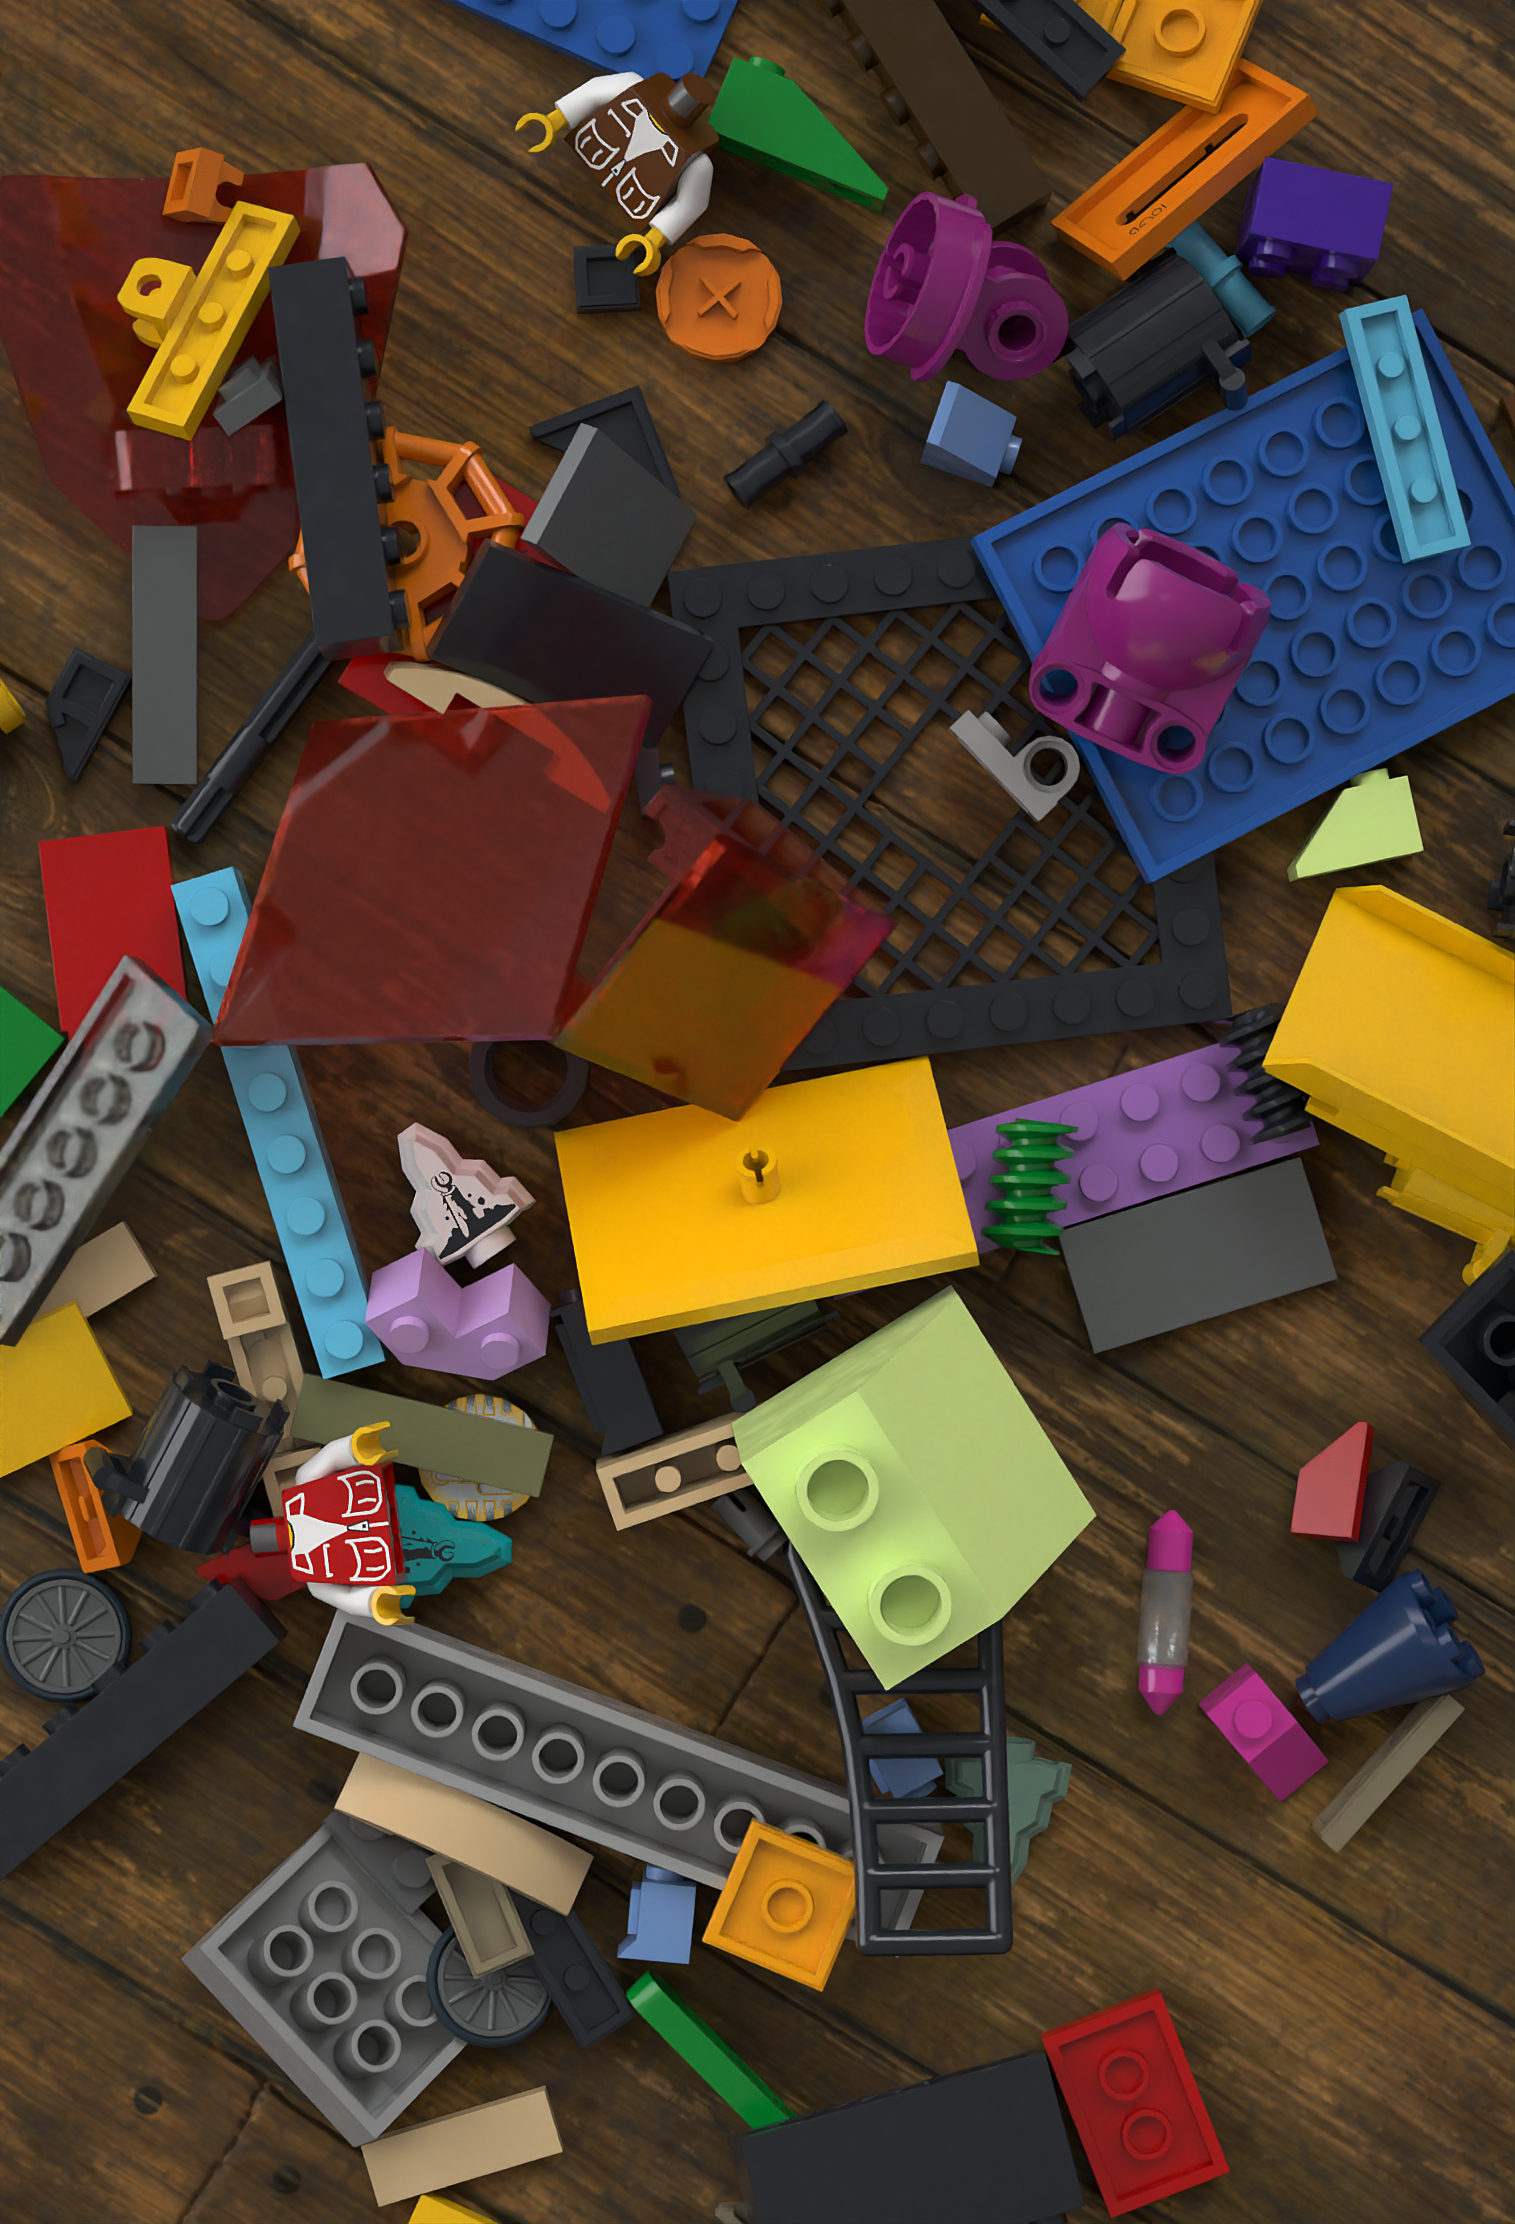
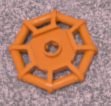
(445, 532)

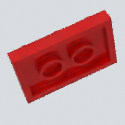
(1135, 2102)

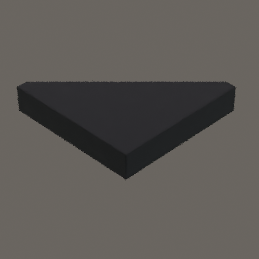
(624, 421)

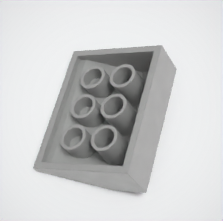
(332, 1986)

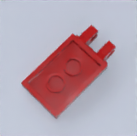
(105, 902)

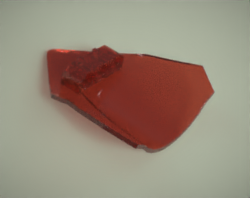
(81, 362)

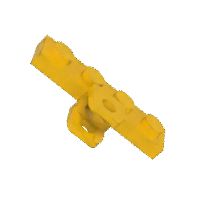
(202, 318)

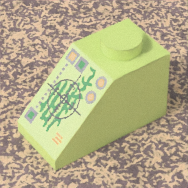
(1361, 827)

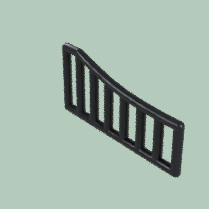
(868, 1812)

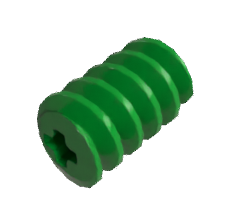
(1028, 1185)

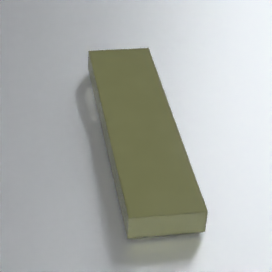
(426, 1434)

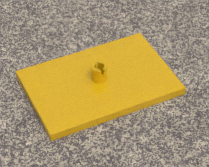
(794, 1203)

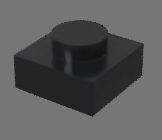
(651, 776)

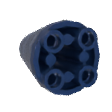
(1391, 1655)

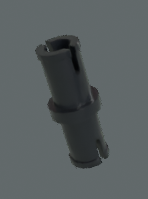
(785, 454)

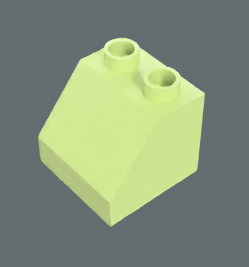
(914, 1485)

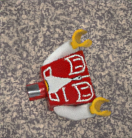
(343, 1528)

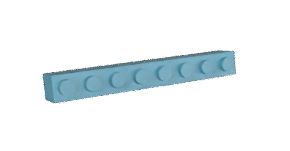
(285, 1142)

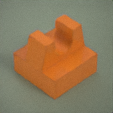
(194, 186)

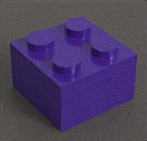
(1312, 224)

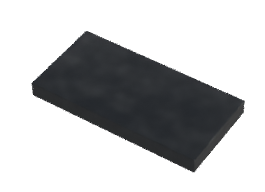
(565, 638)

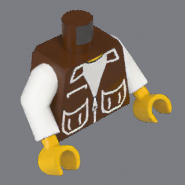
(644, 148)

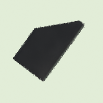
(84, 707)

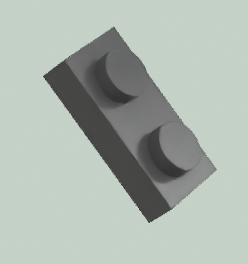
(248, 392)
(390, 1860)

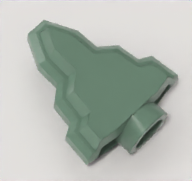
(1032, 1790)

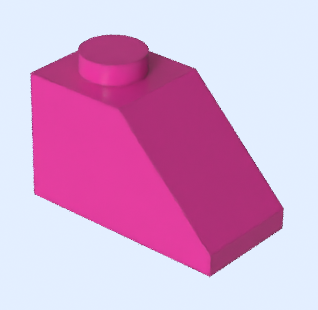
(1263, 1732)

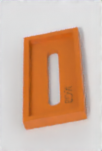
(1097, 218)

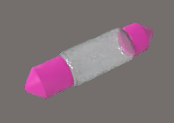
(1165, 1612)

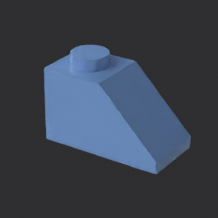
(971, 437)

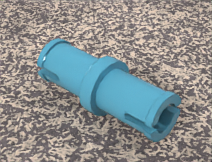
(1223, 275)

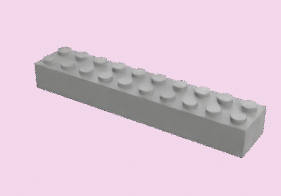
(577, 1756)

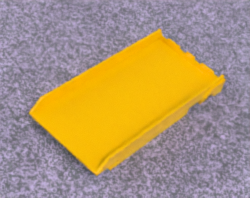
(1408, 1039)

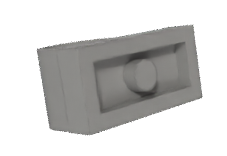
(986, 742)

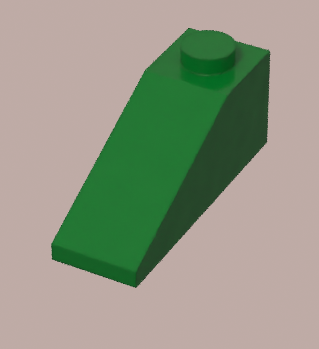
(781, 129)

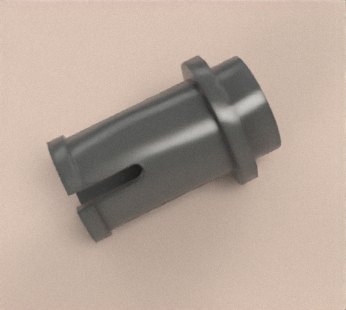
(753, 1525)

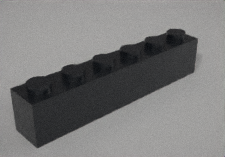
(337, 458)
(130, 1714)

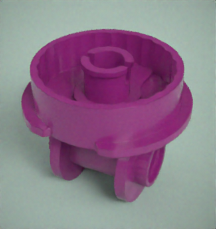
(954, 288)

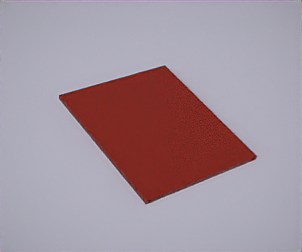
(434, 876)

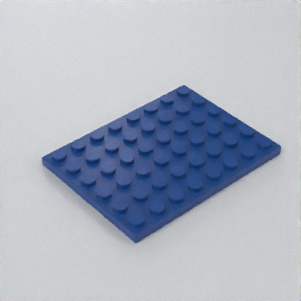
(1355, 643)

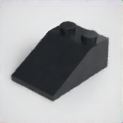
(1477, 1346)

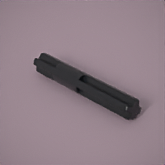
(252, 742)

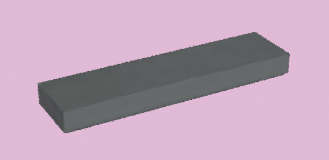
(165, 654)

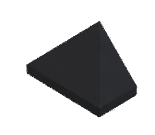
(1391, 1516)

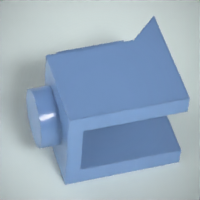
(902, 1776)
(660, 1917)

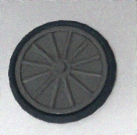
(63, 1634)
(487, 2010)

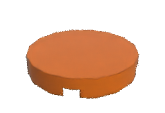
(719, 298)

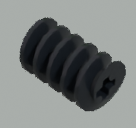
(1277, 1102)

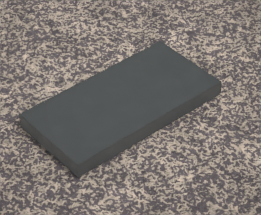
(1196, 1255)

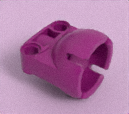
(1150, 646)

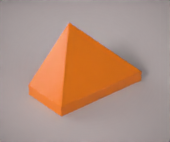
(98, 1538)

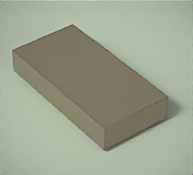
(480, 1916)

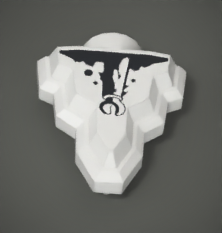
(458, 1201)

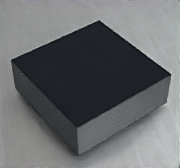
(604, 281)

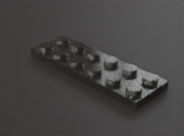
(88, 1130)

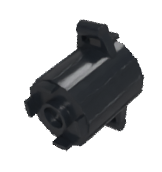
(1154, 348)
(730, 1344)
(194, 1462)

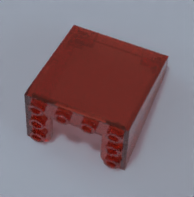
(726, 960)

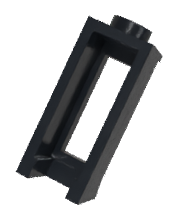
(607, 1379)

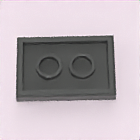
(609, 519)

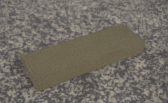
(1385, 1769)

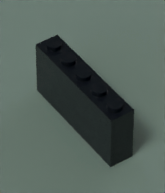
(930, 2152)

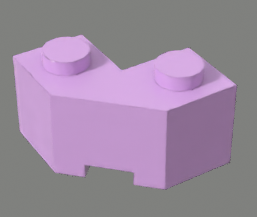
(457, 1329)

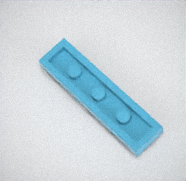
(1404, 429)

